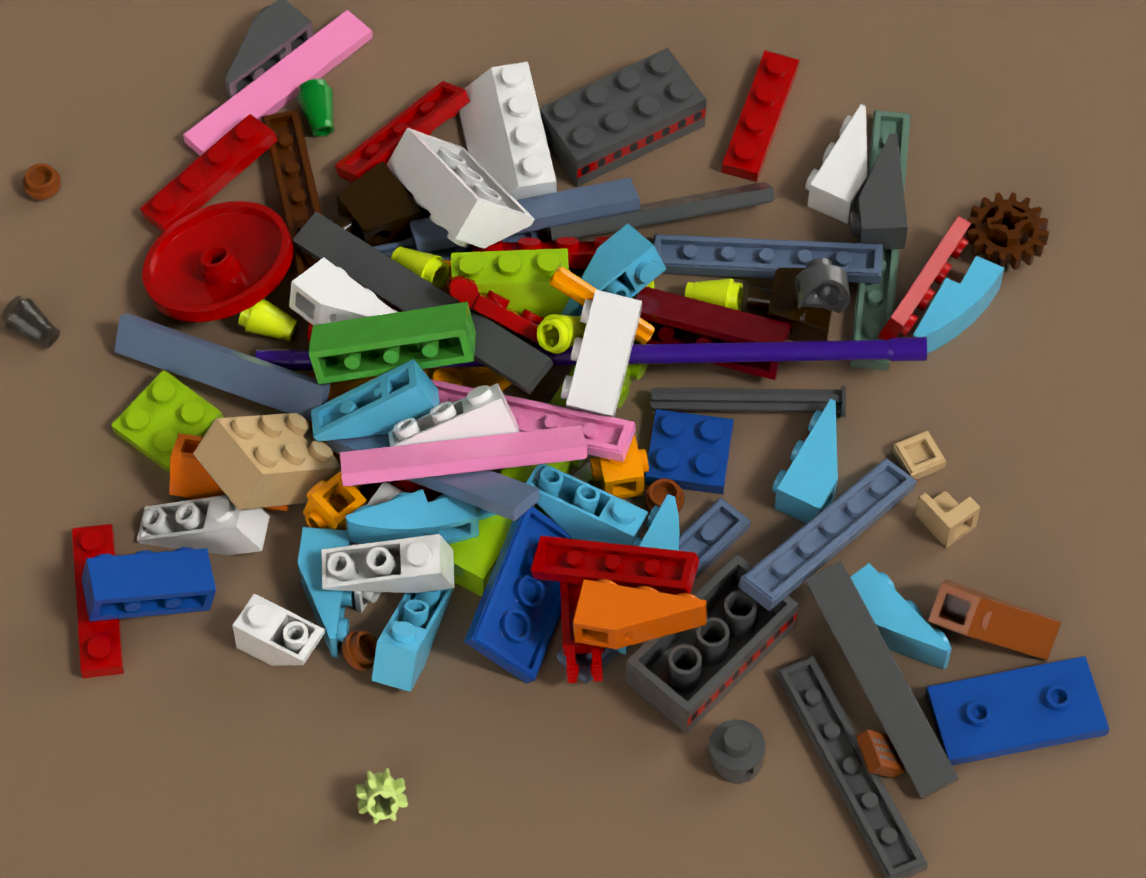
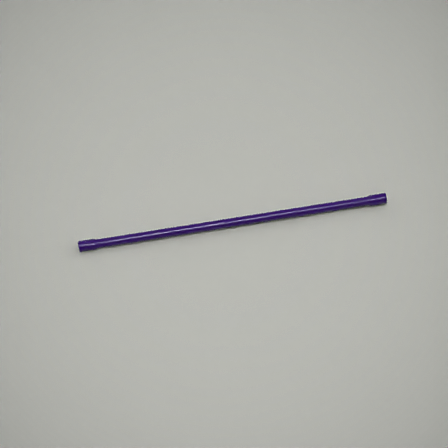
(892, 349)

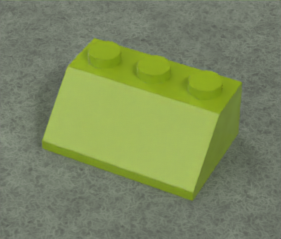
(518, 276)

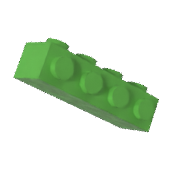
(386, 341)

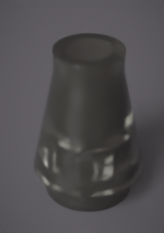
(27, 320)

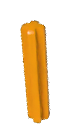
(580, 291)

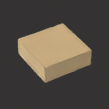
(919, 455)

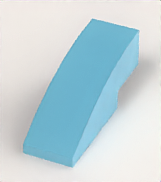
(960, 304)

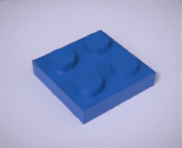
(690, 450)

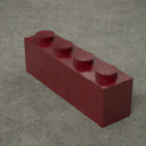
(689, 320)

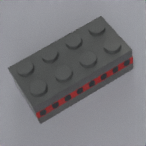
(623, 117)
(699, 666)

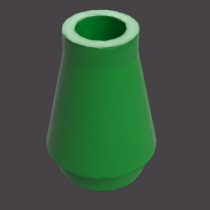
(317, 104)

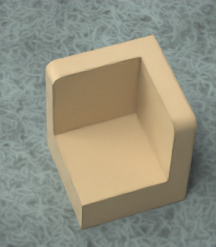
(946, 517)

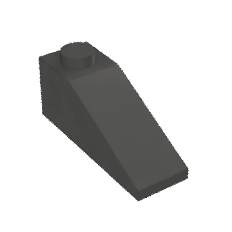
(270, 38)
(881, 204)

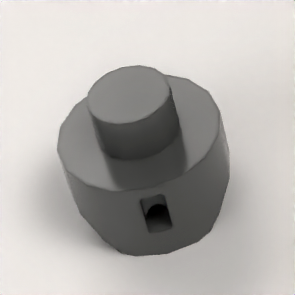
(822, 286)
(737, 750)

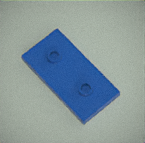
(515, 609)
(1017, 710)

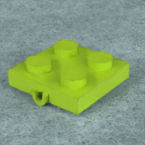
(161, 414)

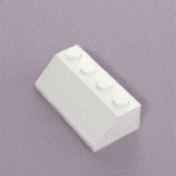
(507, 131)
(456, 190)

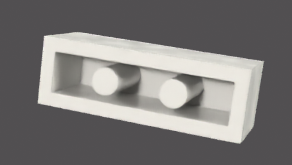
(602, 353)

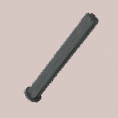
(746, 399)

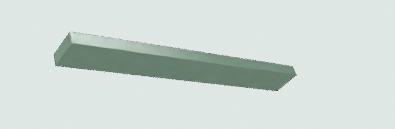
(873, 300)

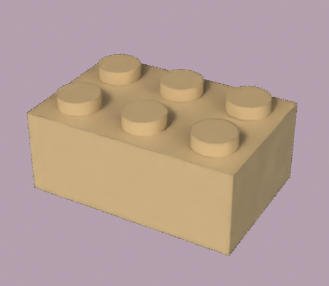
(265, 459)

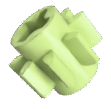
(391, 791)

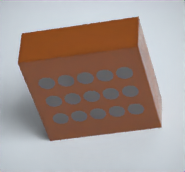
(879, 754)

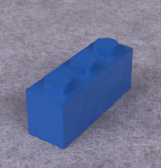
(148, 584)

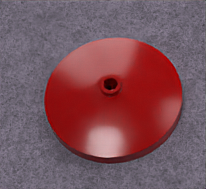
(217, 261)

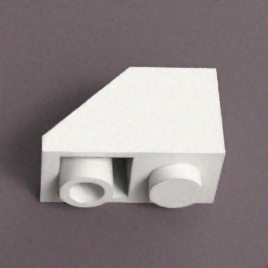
(275, 633)

